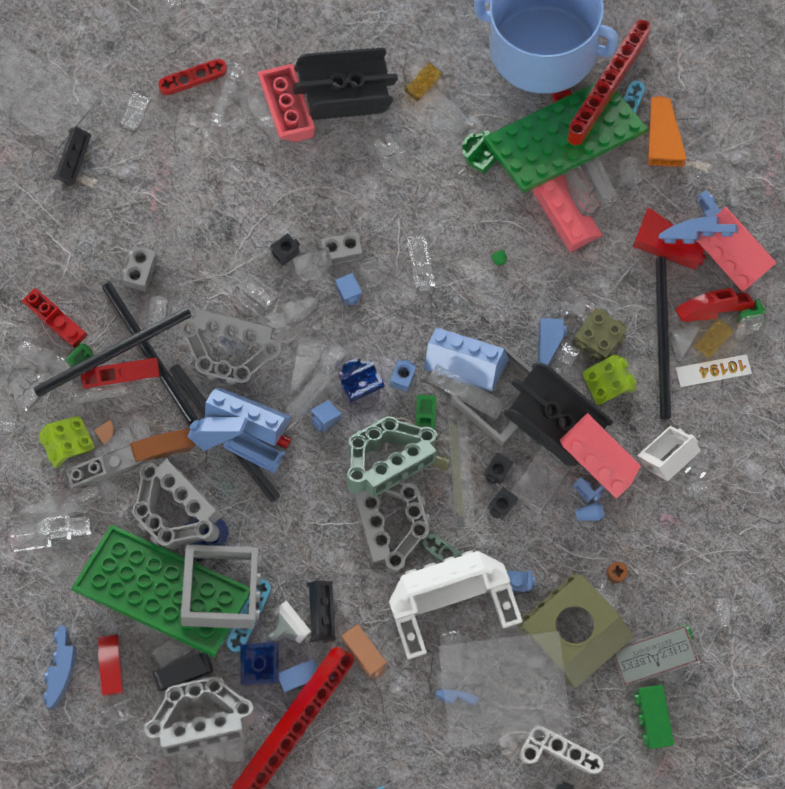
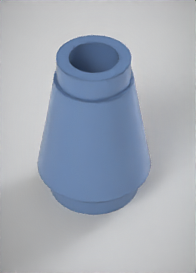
(591, 512)

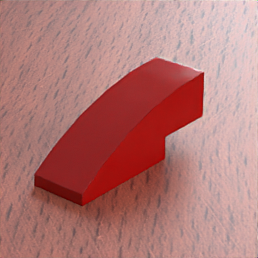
(110, 665)

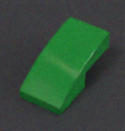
(425, 411)

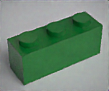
(654, 717)

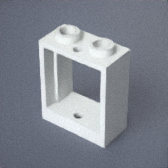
(652, 454)

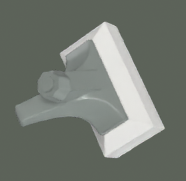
(288, 625)

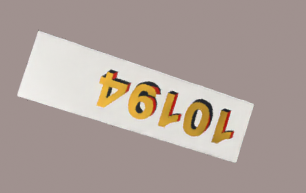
(713, 370)

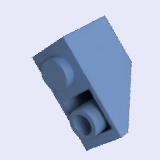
(325, 416)

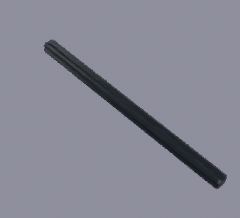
(663, 338)
(112, 352)
(149, 352)
(200, 402)

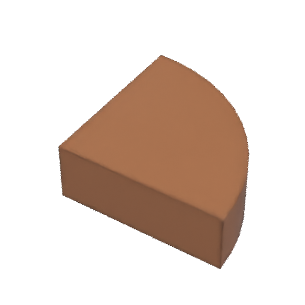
(105, 431)

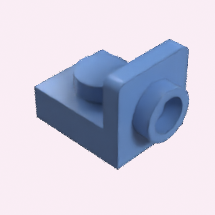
(585, 489)
(521, 581)

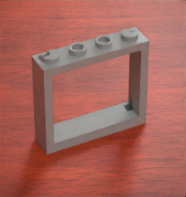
(501, 438)
(221, 620)

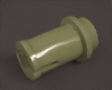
(442, 462)

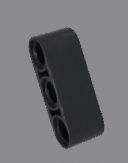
(182, 671)

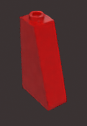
(648, 240)

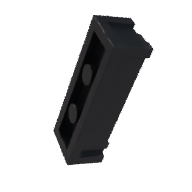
(72, 156)
(321, 611)

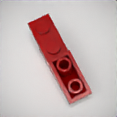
(711, 303)
(54, 318)
(121, 373)

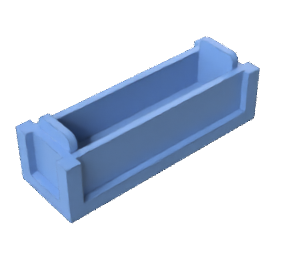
(255, 451)

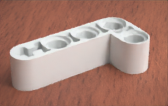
(563, 754)

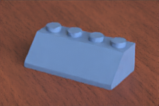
(466, 357)
(262, 421)

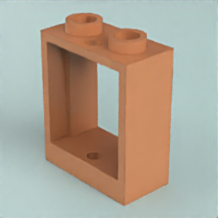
(364, 652)

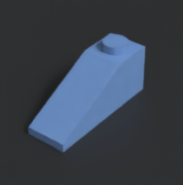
(550, 337)
(215, 430)

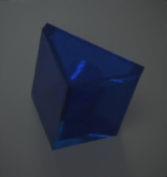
(259, 664)

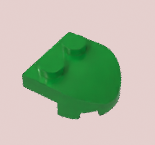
(477, 153)

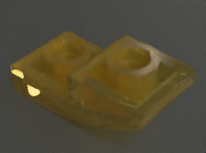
(425, 80)
(714, 338)

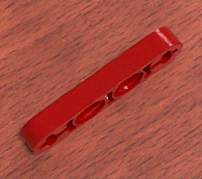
(193, 79)

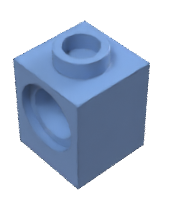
(348, 289)
(399, 382)

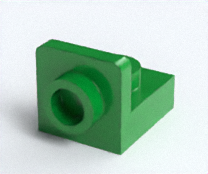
(758, 309)
(80, 354)

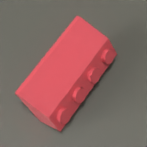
(287, 109)
(560, 208)
(738, 255)
(601, 455)

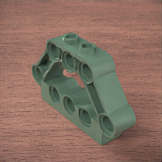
(417, 455)

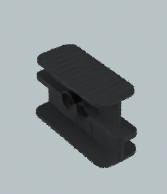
(364, 66)
(530, 414)

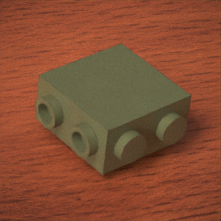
(600, 335)

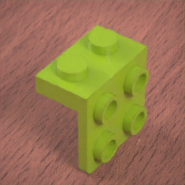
(609, 379)
(65, 440)

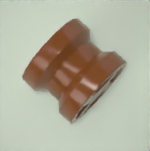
(615, 575)

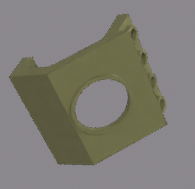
(609, 631)

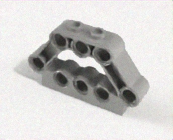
(200, 349)
(148, 499)
(382, 554)
(170, 710)

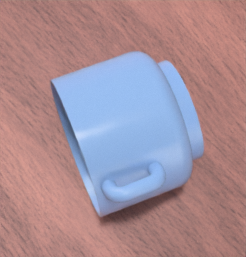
(546, 42)

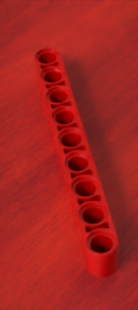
(608, 82)
(295, 720)

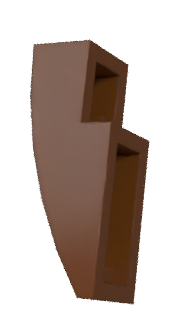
(162, 445)

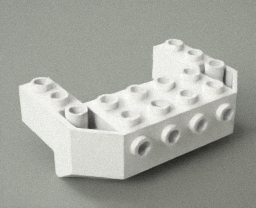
(447, 584)

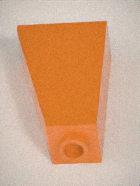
(664, 141)

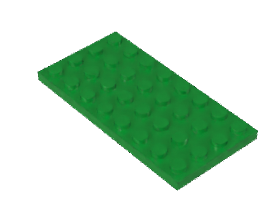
(538, 146)
(148, 587)

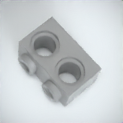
(343, 253)
(143, 269)

